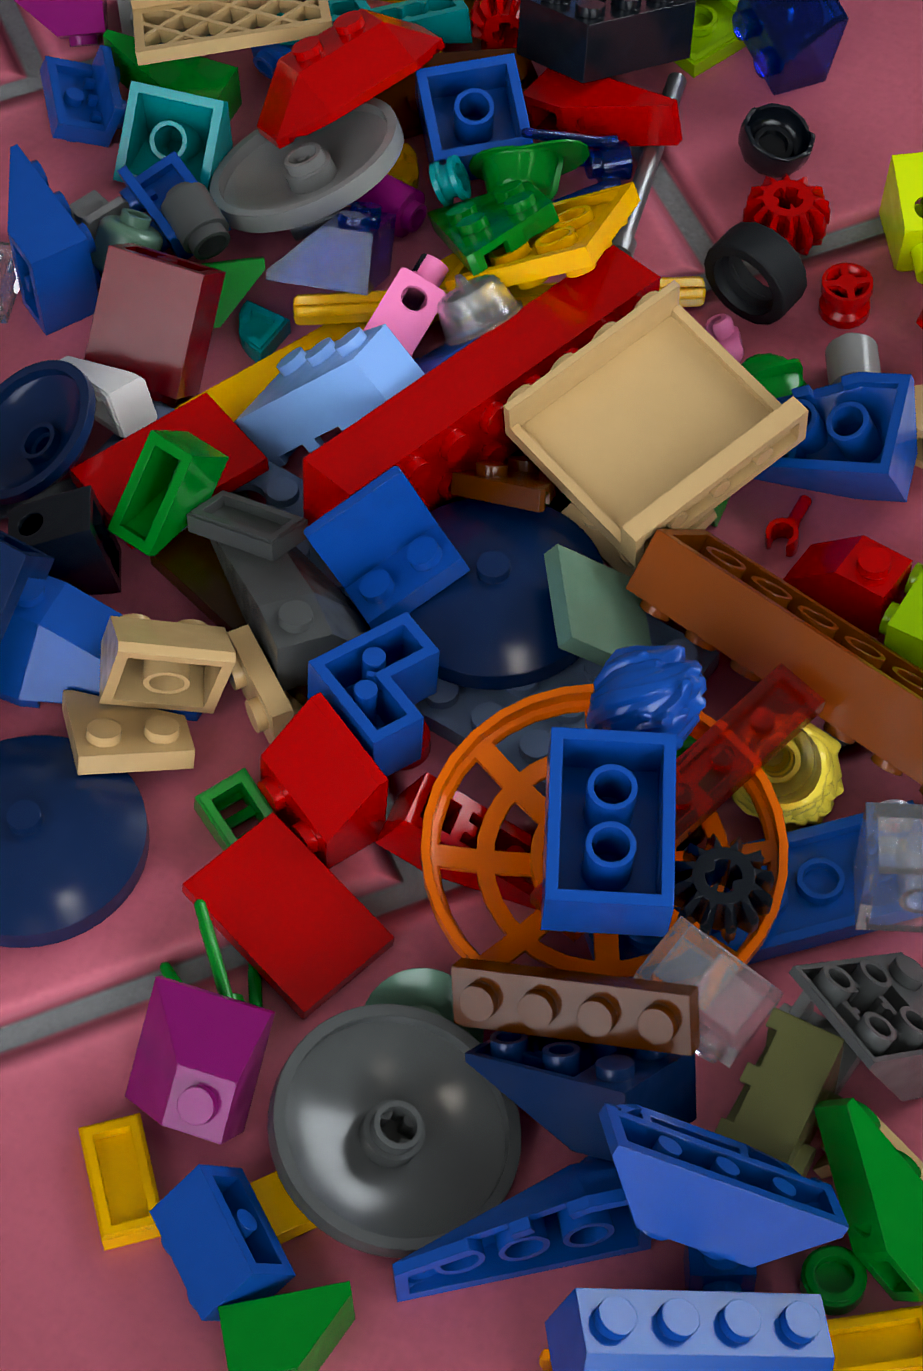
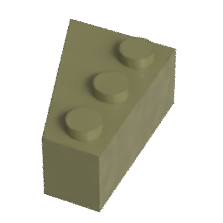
(783, 1088)

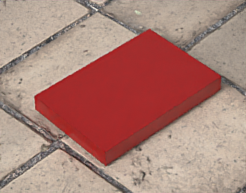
(202, 417)
(288, 915)

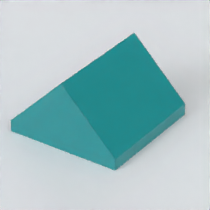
(171, 120)

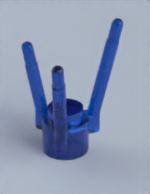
(608, 159)

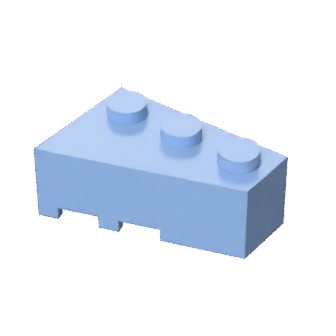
(326, 390)

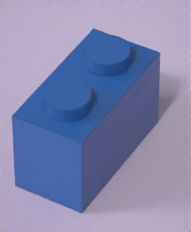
(220, 1240)

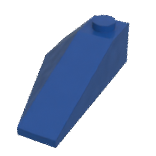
(54, 645)

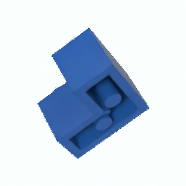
(375, 688)

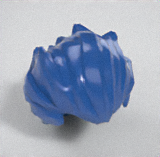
(648, 692)

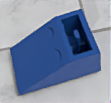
(49, 249)

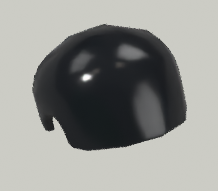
(775, 140)

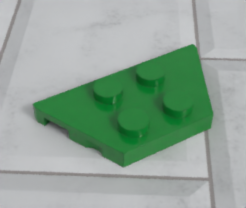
(492, 221)

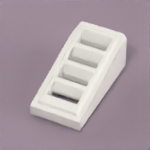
(120, 396)

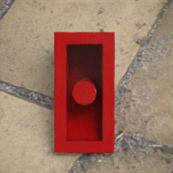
(852, 579)

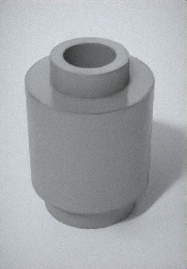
(851, 354)

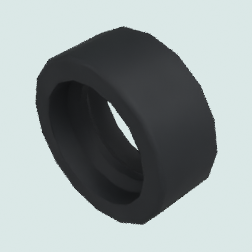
(771, 257)

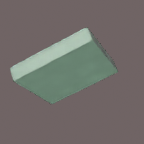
(592, 606)

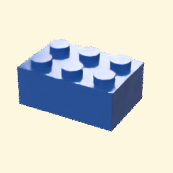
(609, 832)

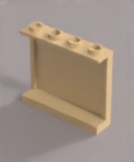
(651, 424)

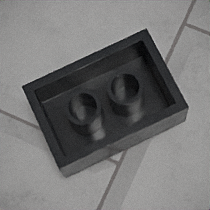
(604, 36)

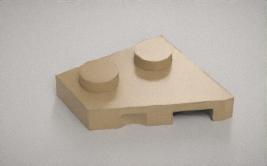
(124, 737)

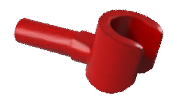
(788, 526)

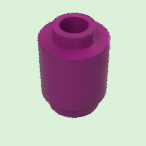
(399, 199)

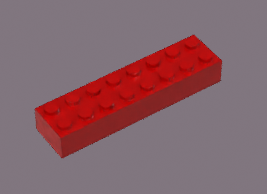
(457, 407)

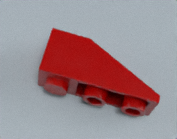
(602, 110)

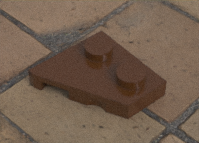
(510, 484)

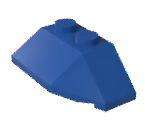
(716, 1190)

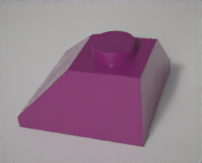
(72, 19)
(198, 1060)

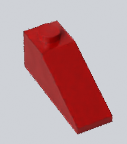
(460, 828)

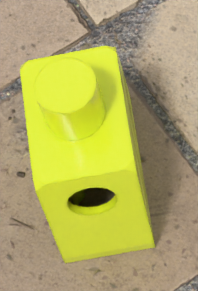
(901, 216)

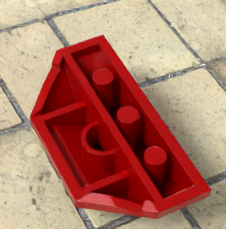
(341, 71)

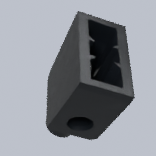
(76, 535)

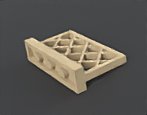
(186, 23)

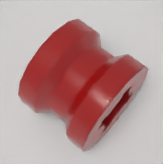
(845, 295)

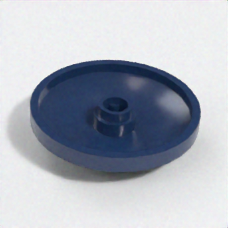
(499, 617)
(65, 842)

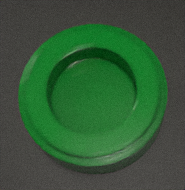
(836, 1276)

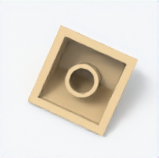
(164, 663)

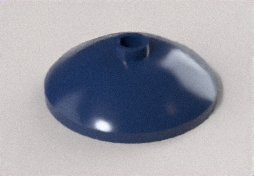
(43, 427)

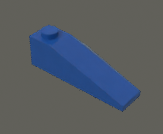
(856, 439)
(549, 1226)

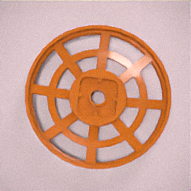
(520, 790)

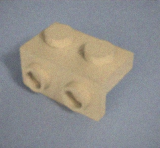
(265, 702)

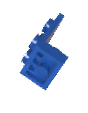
(386, 548)

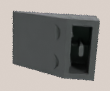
(876, 1011)

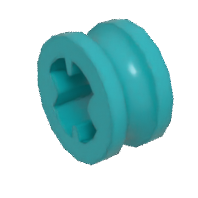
(450, 180)

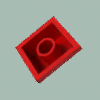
(324, 783)

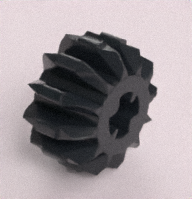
(730, 869)

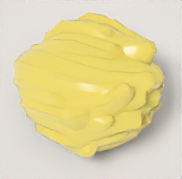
(803, 777)

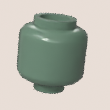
(128, 227)

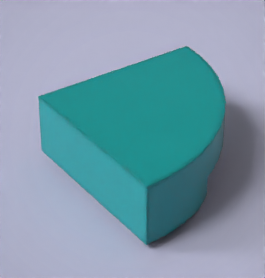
(261, 330)

